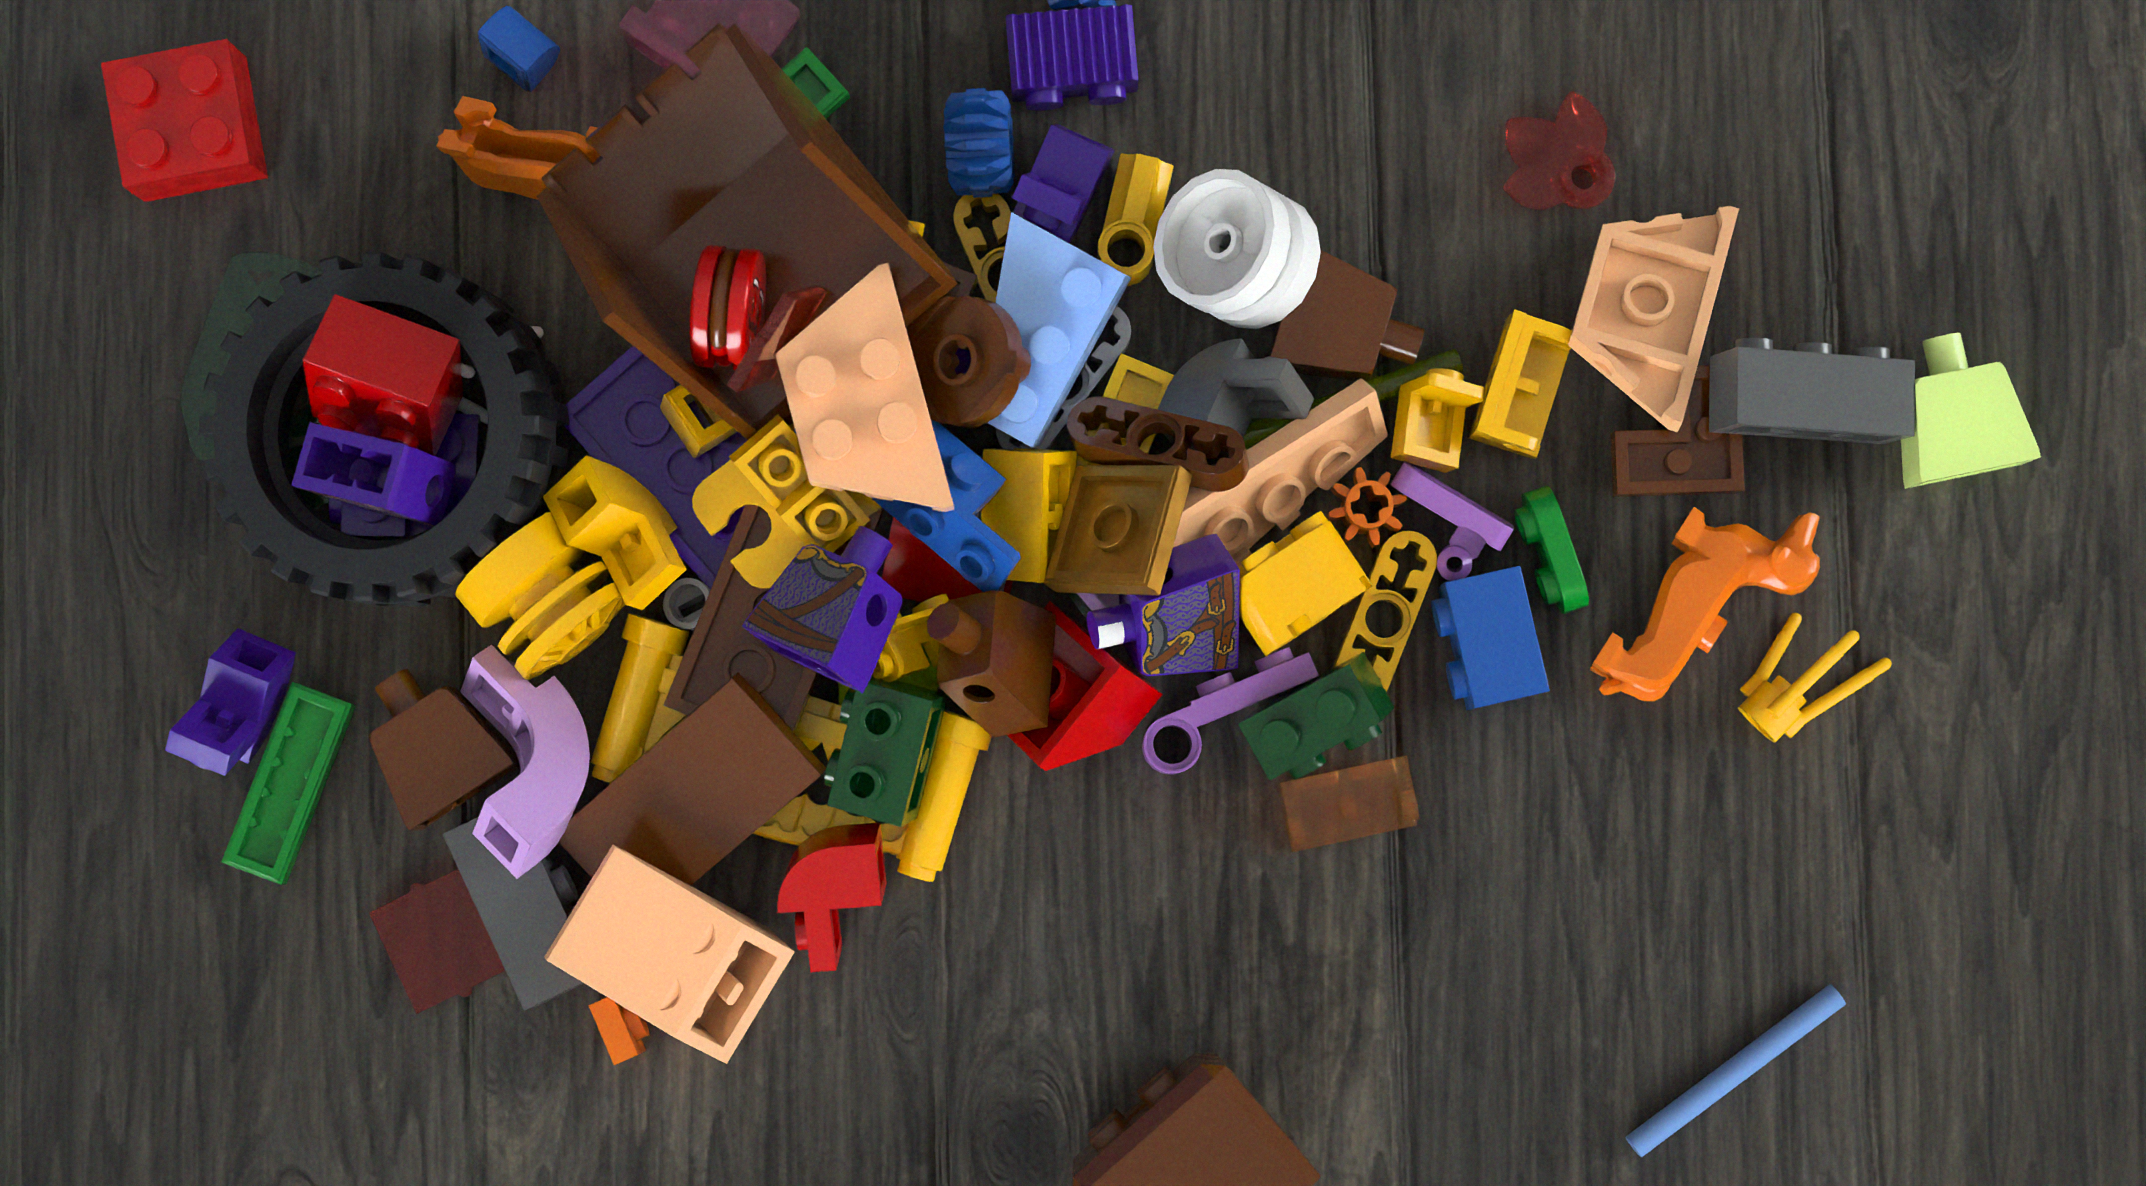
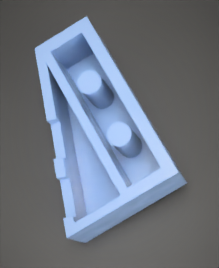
(1060, 309)

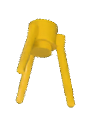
(1776, 705)

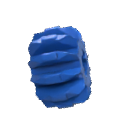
(979, 142)

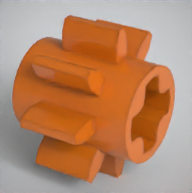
(1375, 492)

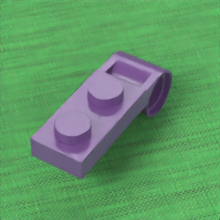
(1224, 696)

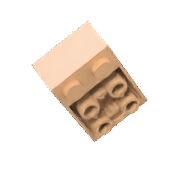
(670, 953)

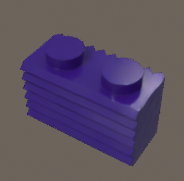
(1072, 56)

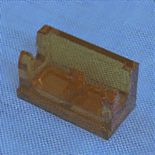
(1348, 803)

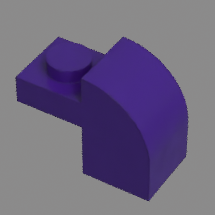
(1062, 182)
(236, 703)

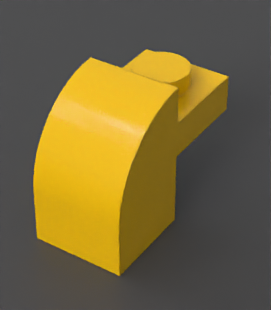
(620, 521)

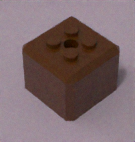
(1192, 1132)

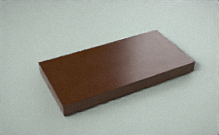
(697, 788)

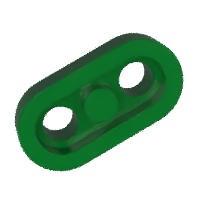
(1560, 576)

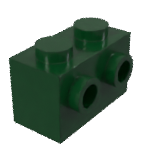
(1317, 716)
(885, 750)

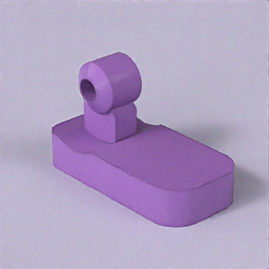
(1473, 522)

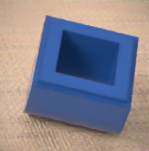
(517, 47)

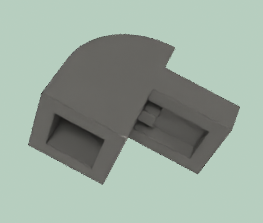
(1233, 387)

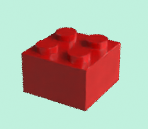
(184, 120)
(383, 376)

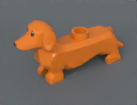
(503, 156)
(1694, 592)

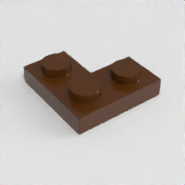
(1679, 461)

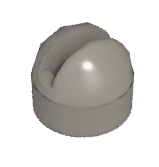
(681, 596)

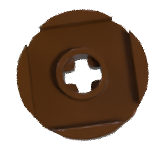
(995, 366)

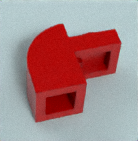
(830, 873)

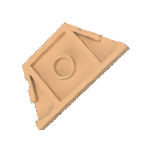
(1652, 306)
(863, 401)

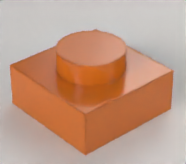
(619, 1029)

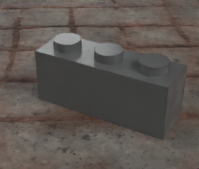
(1811, 393)
(518, 914)

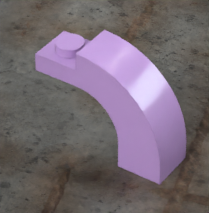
(553, 752)

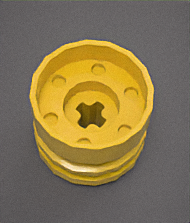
(536, 586)

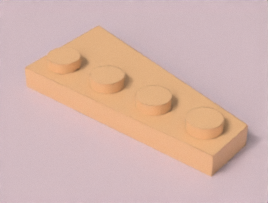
(1286, 471)

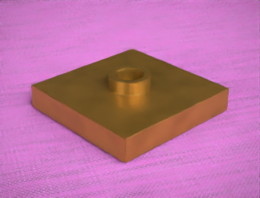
(1118, 529)

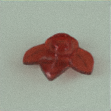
(1552, 150)

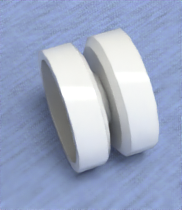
(1236, 249)

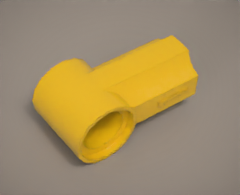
(1135, 209)

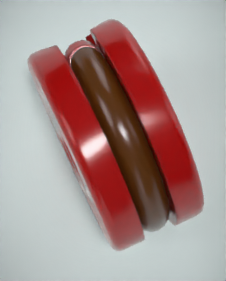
(726, 304)

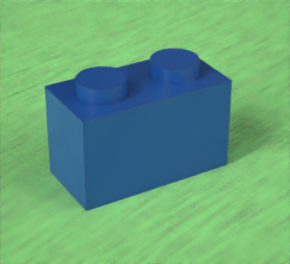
(1490, 638)

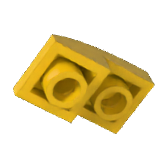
(778, 472)

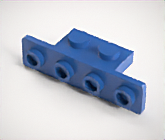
(958, 533)

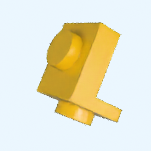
(1432, 419)

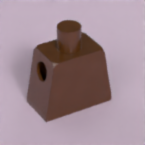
(1344, 325)
(996, 659)
(435, 750)

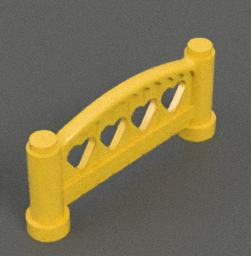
(639, 720)

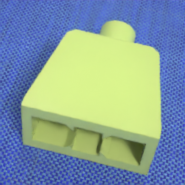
(1963, 419)

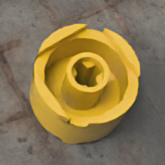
(1297, 583)

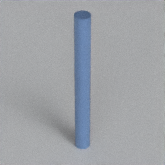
(1735, 1070)

